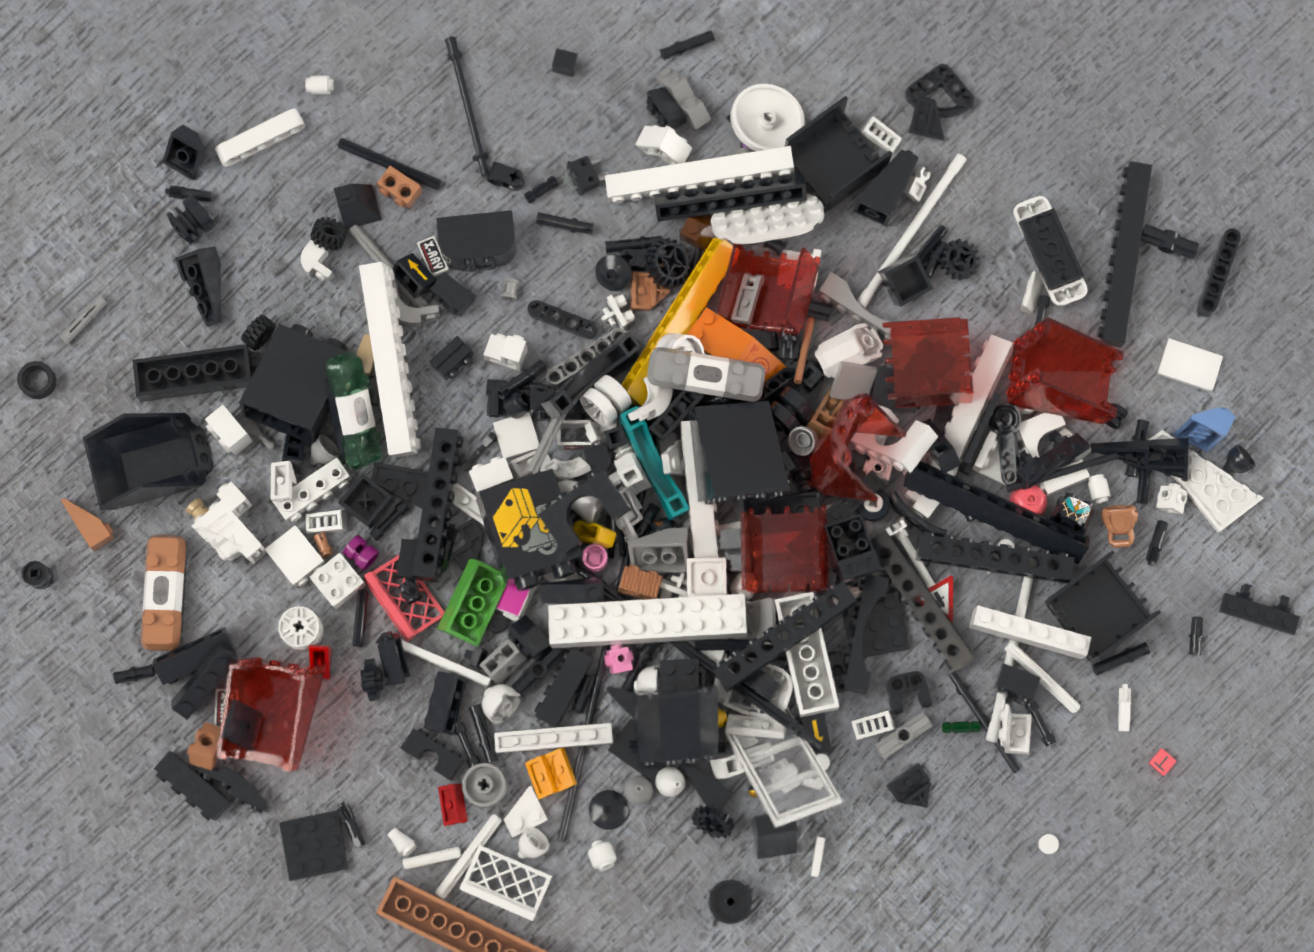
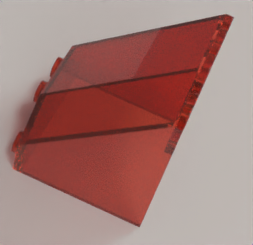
(855, 415)

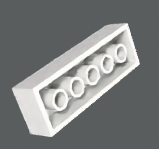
(808, 662)

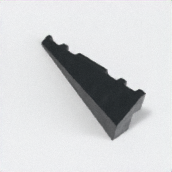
(1161, 455)

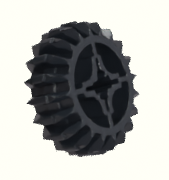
(662, 265)

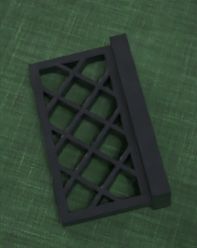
(979, 437)

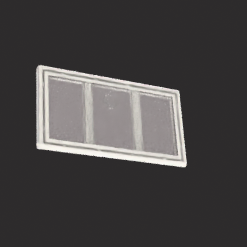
(785, 775)

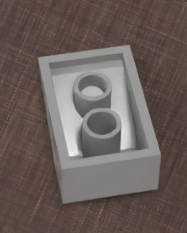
(661, 551)

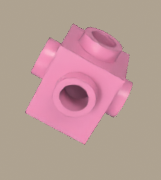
(612, 662)

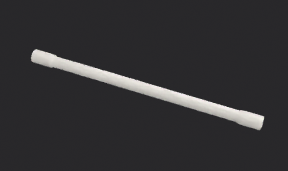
(953, 169)
(995, 724)

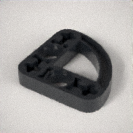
(938, 81)

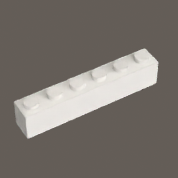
(1030, 632)

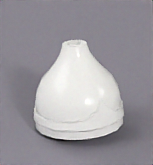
(670, 781)
(532, 843)

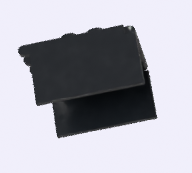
(833, 157)
(1100, 607)

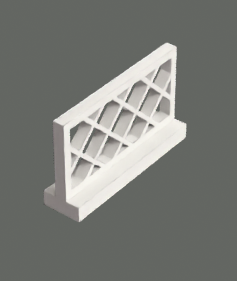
(499, 899)

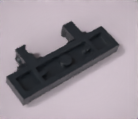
(1063, 451)
(1272, 617)

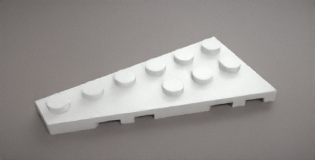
(1213, 490)

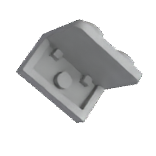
(759, 617)

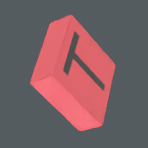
(1162, 762)

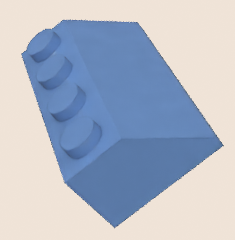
(1206, 428)

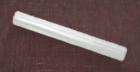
(1053, 687)
(467, 857)

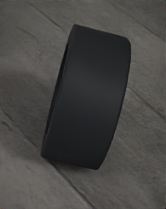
(29, 367)

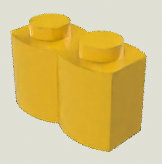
(594, 534)

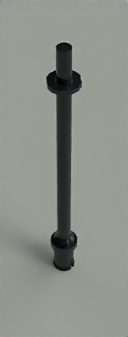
(454, 56)

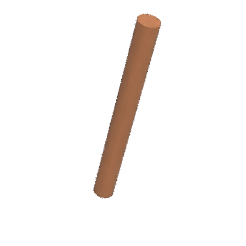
(804, 350)

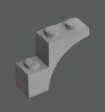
(683, 95)

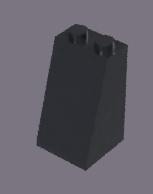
(885, 191)
(771, 840)

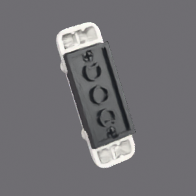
(1050, 250)

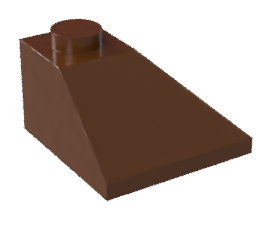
(698, 231)

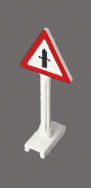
(943, 589)

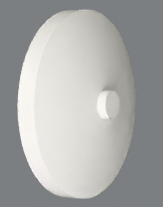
(766, 116)

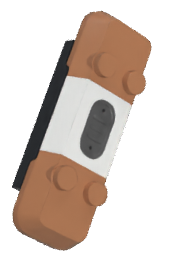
(164, 592)

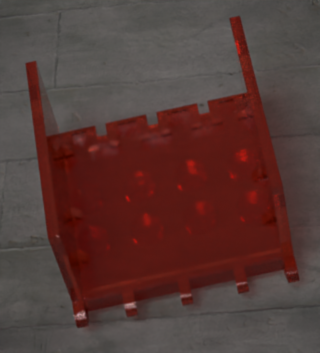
(785, 291)
(930, 362)
(784, 551)

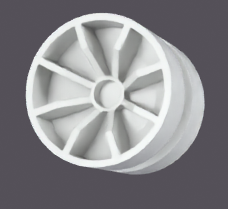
(605, 401)

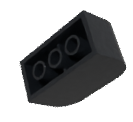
(477, 240)

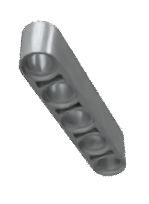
(576, 359)

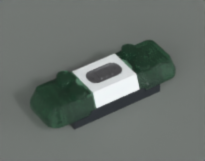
(352, 411)

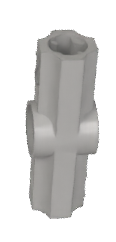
(912, 728)

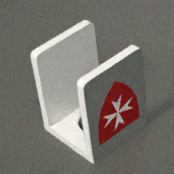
(572, 445)

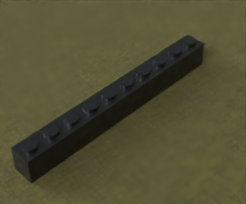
(1125, 254)
(996, 511)

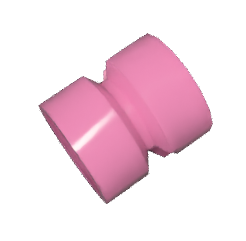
(594, 558)

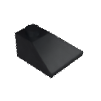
(184, 151)
(357, 204)

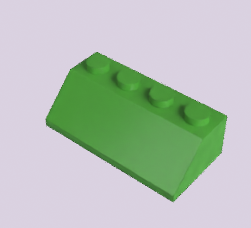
(473, 602)

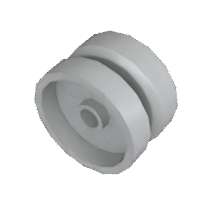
(476, 777)

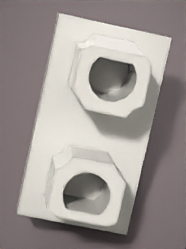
(615, 304)
(668, 587)

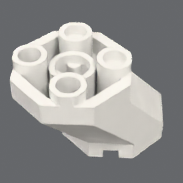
(853, 346)

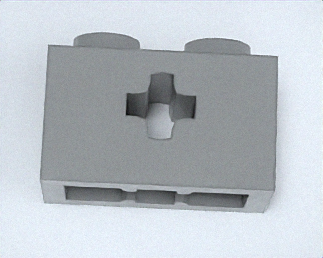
(503, 661)

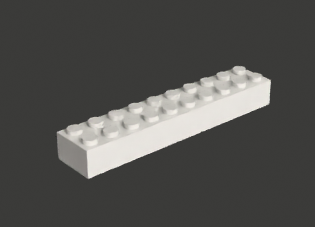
(389, 360)
(647, 621)

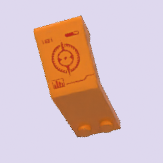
(728, 341)

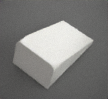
(520, 465)

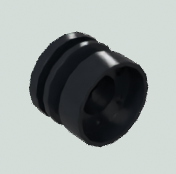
(190, 219)

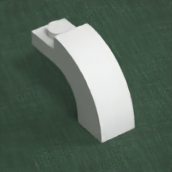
(656, 403)

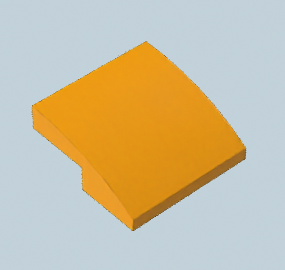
(550, 773)

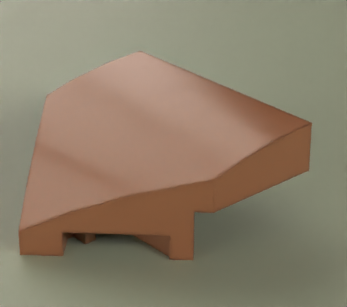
(644, 293)

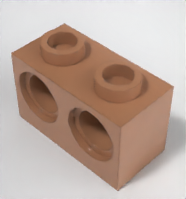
(402, 184)

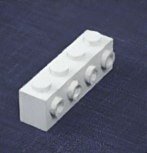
(314, 489)

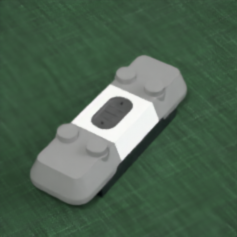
(706, 374)

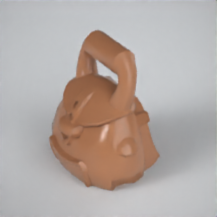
(1120, 521)

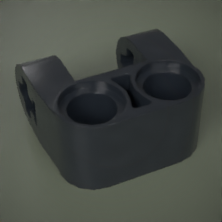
(906, 686)

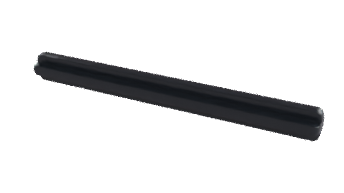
(385, 162)

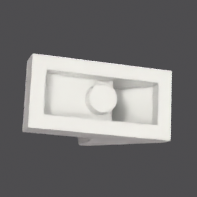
(282, 481)

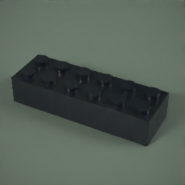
(192, 372)

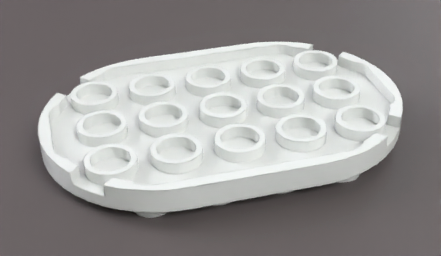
(768, 222)

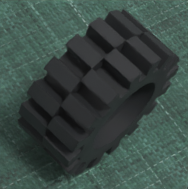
(328, 234)
(258, 332)

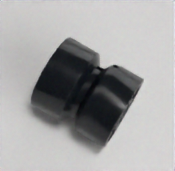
(37, 575)

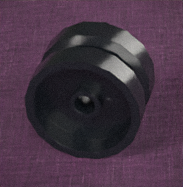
(718, 901)

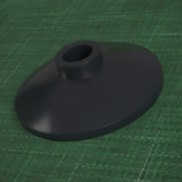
(619, 268)
(608, 820)

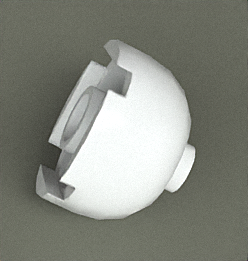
(648, 680)
(499, 702)

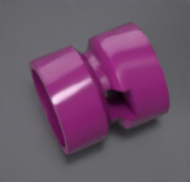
(365, 557)

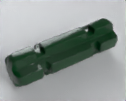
(961, 727)

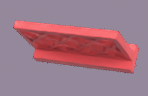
(392, 609)

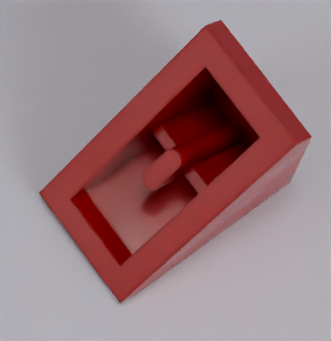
(321, 658)

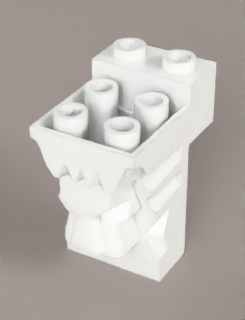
(224, 529)

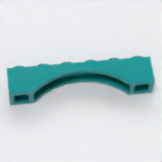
(646, 452)

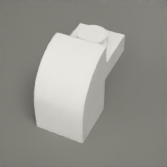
(312, 260)
(596, 434)

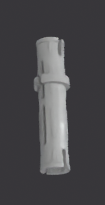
(89, 314)

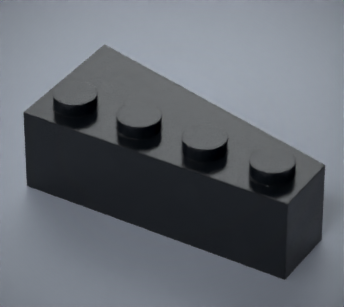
(540, 414)

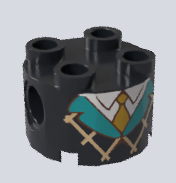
(1073, 512)

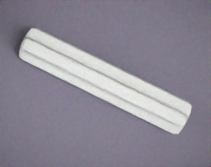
(431, 858)

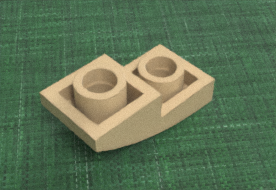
(366, 355)

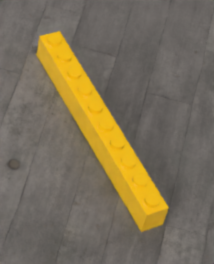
(682, 312)

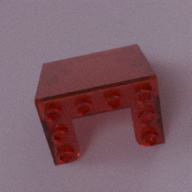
(1062, 373)
(288, 703)

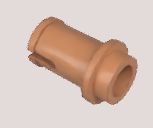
(323, 545)

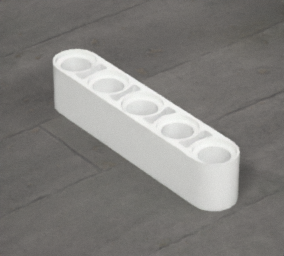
(259, 137)

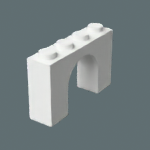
(1029, 435)
(904, 453)

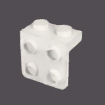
(1015, 731)

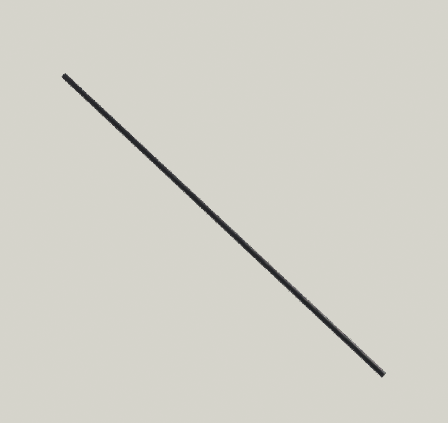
(601, 665)

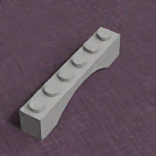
(837, 292)

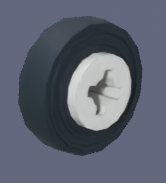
(875, 510)

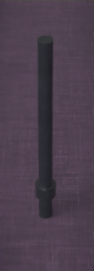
(1068, 470)
(962, 689)

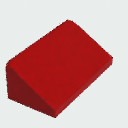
(452, 804)

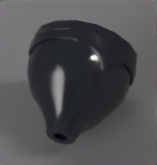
(1238, 460)

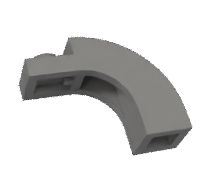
(413, 316)

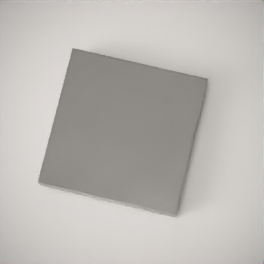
(852, 380)

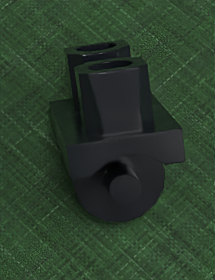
(788, 346)

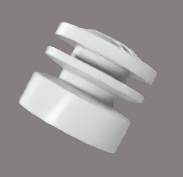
(308, 636)

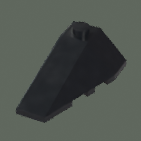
(203, 275)

